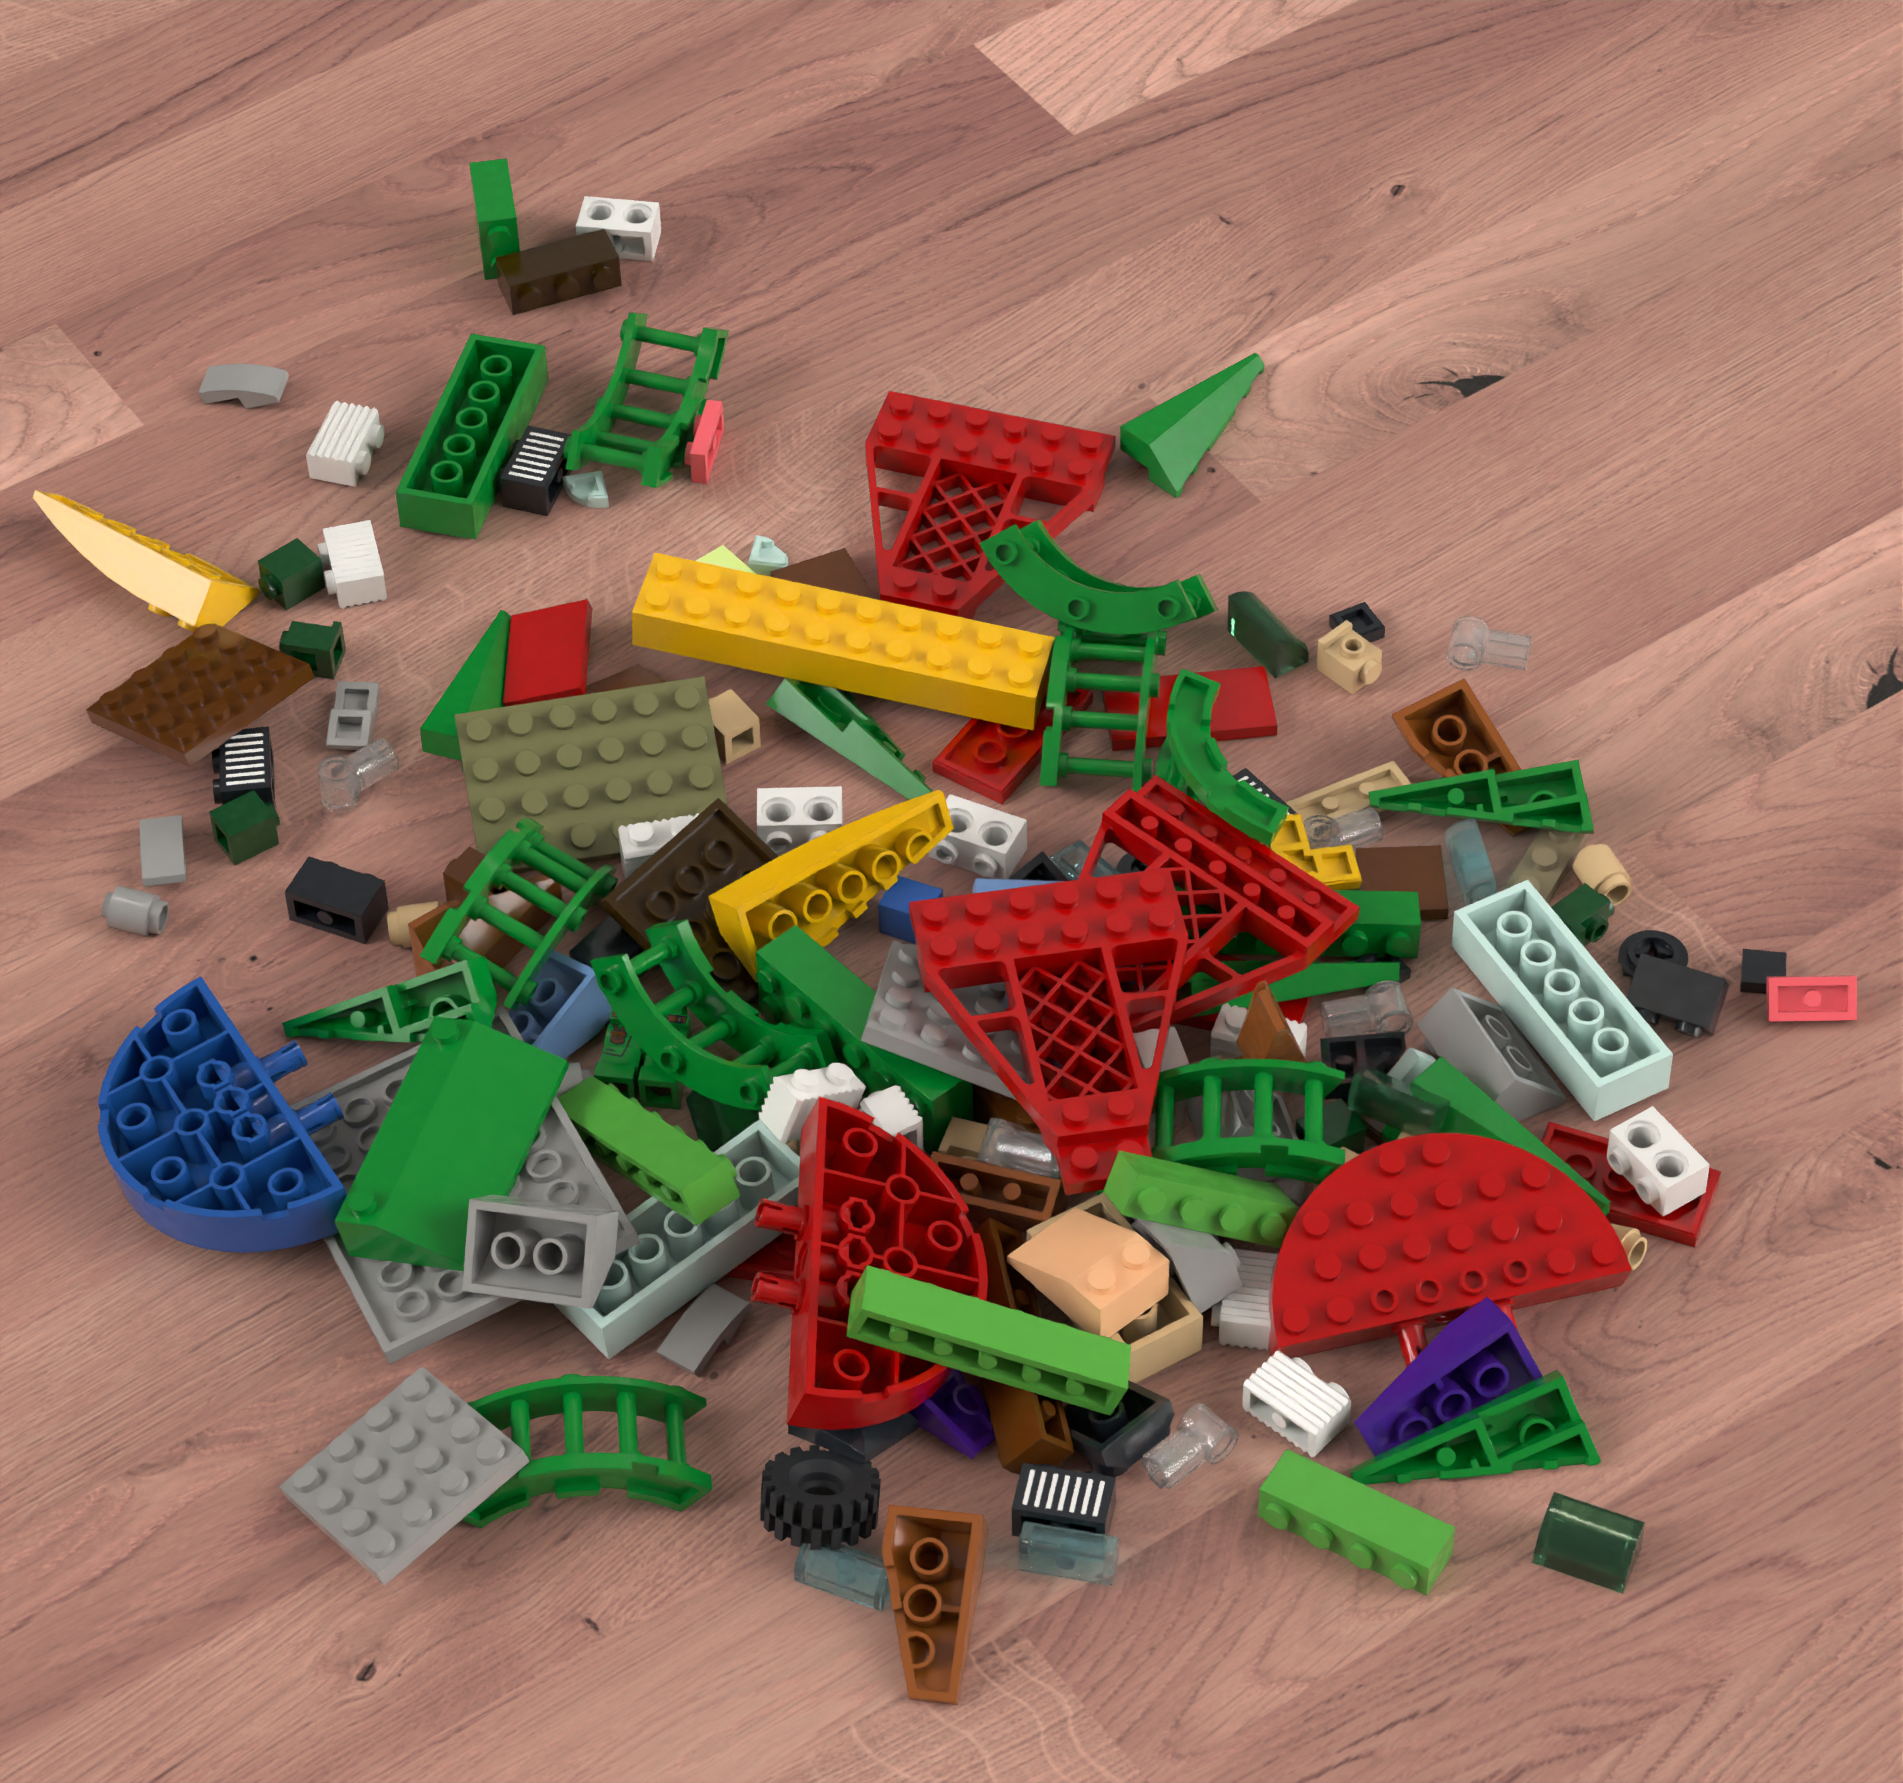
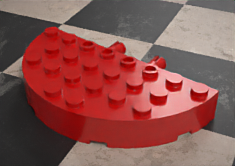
(858, 1206)
(1427, 1234)

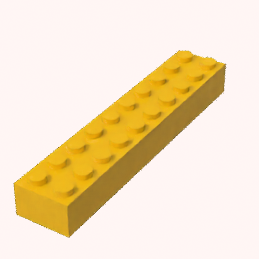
(843, 641)

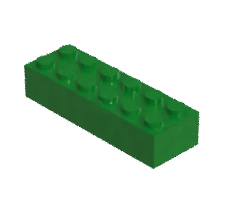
(472, 436)
(815, 991)

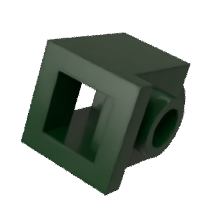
(316, 645)
(1585, 913)

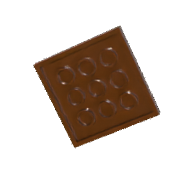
(199, 693)

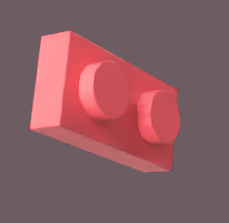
(707, 438)
(1811, 998)

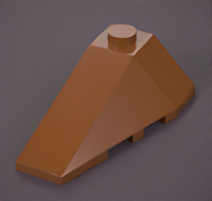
(1456, 736)
(480, 935)
(1266, 1031)
(934, 1589)

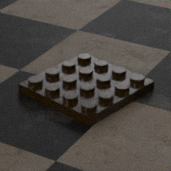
(677, 883)

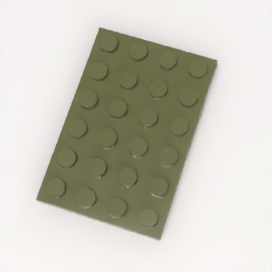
(590, 765)

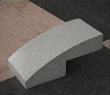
(250, 383)
(353, 715)
(162, 850)
(702, 1328)

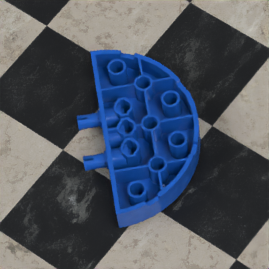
(209, 1137)

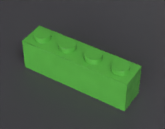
(1199, 1199)
(1356, 1522)

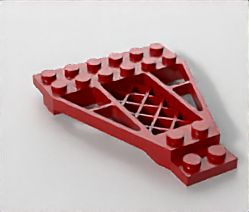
(985, 457)
(1216, 868)
(1069, 932)

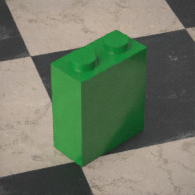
(494, 212)

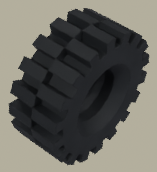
(819, 1498)

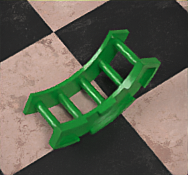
(651, 458)
(1060, 588)
(1063, 679)
(1198, 768)
(496, 871)
(724, 1014)
(1281, 1157)
(582, 1473)

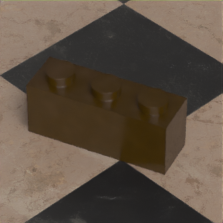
(558, 271)

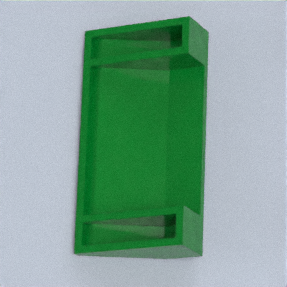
(446, 1139)

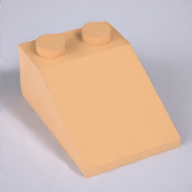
(1094, 1271)

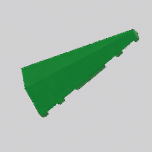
(1181, 429)
(475, 688)
(849, 731)
(1531, 797)
(1314, 980)
(407, 1008)
(1479, 1115)
(1514, 1432)

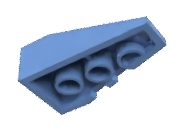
(564, 1009)

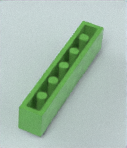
(650, 1151)
(989, 1340)

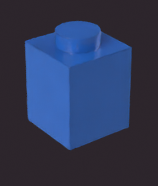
(894, 907)

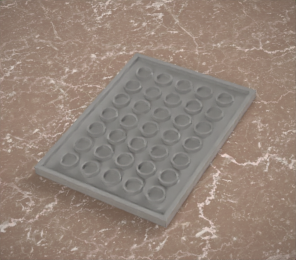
(423, 1304)

